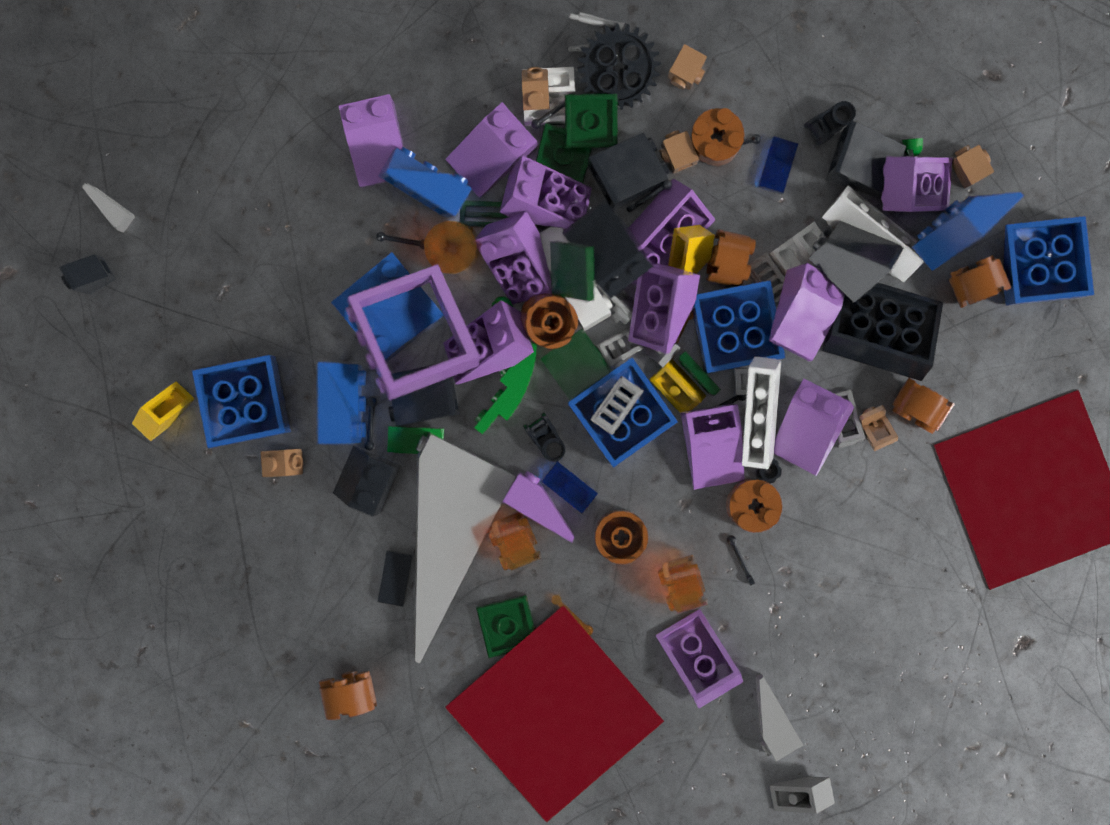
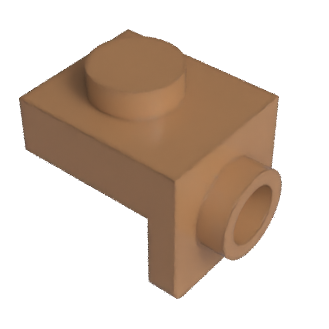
(535, 89)
(877, 428)
(281, 463)

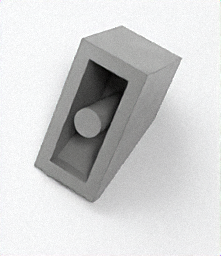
(802, 795)

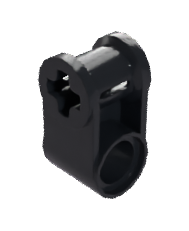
(827, 125)
(545, 436)

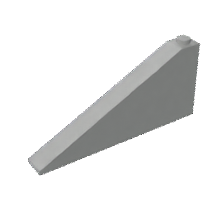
(453, 513)

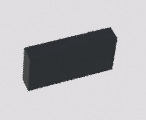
(395, 578)

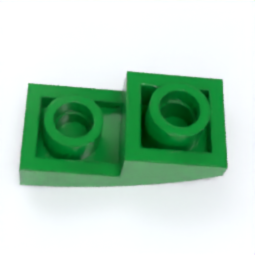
(406, 439)

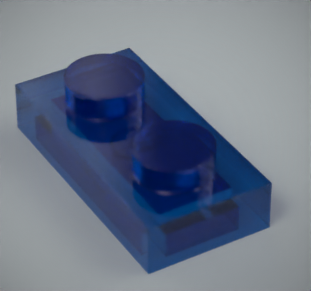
(778, 165)
(569, 487)

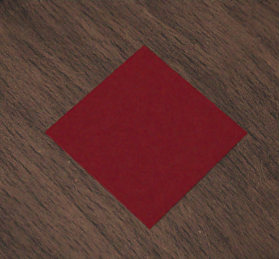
(1030, 488)
(554, 713)

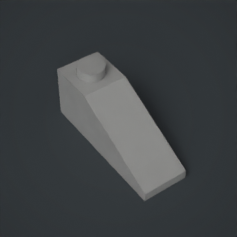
(774, 726)

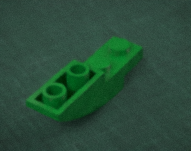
(506, 402)

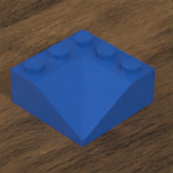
(435, 190)
(962, 226)
(1047, 261)
(396, 319)
(735, 326)
(241, 401)
(340, 403)
(641, 425)

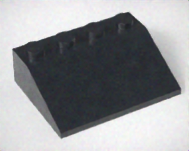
(887, 331)

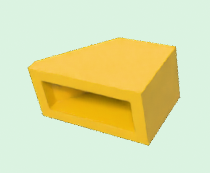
(691, 248)
(162, 411)

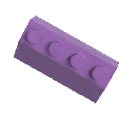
(669, 210)

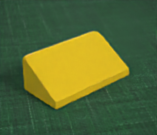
(677, 387)

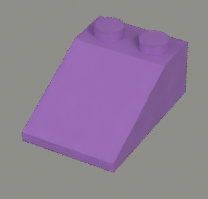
(371, 135)
(491, 150)
(916, 184)
(662, 306)
(805, 311)
(811, 426)
(533, 501)
(699, 658)

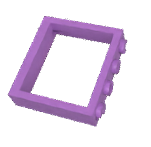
(426, 377)

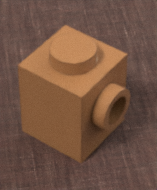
(687, 68)
(678, 151)
(971, 165)

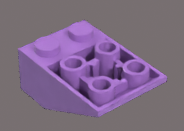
(545, 195)
(515, 257)
(498, 340)
(714, 445)

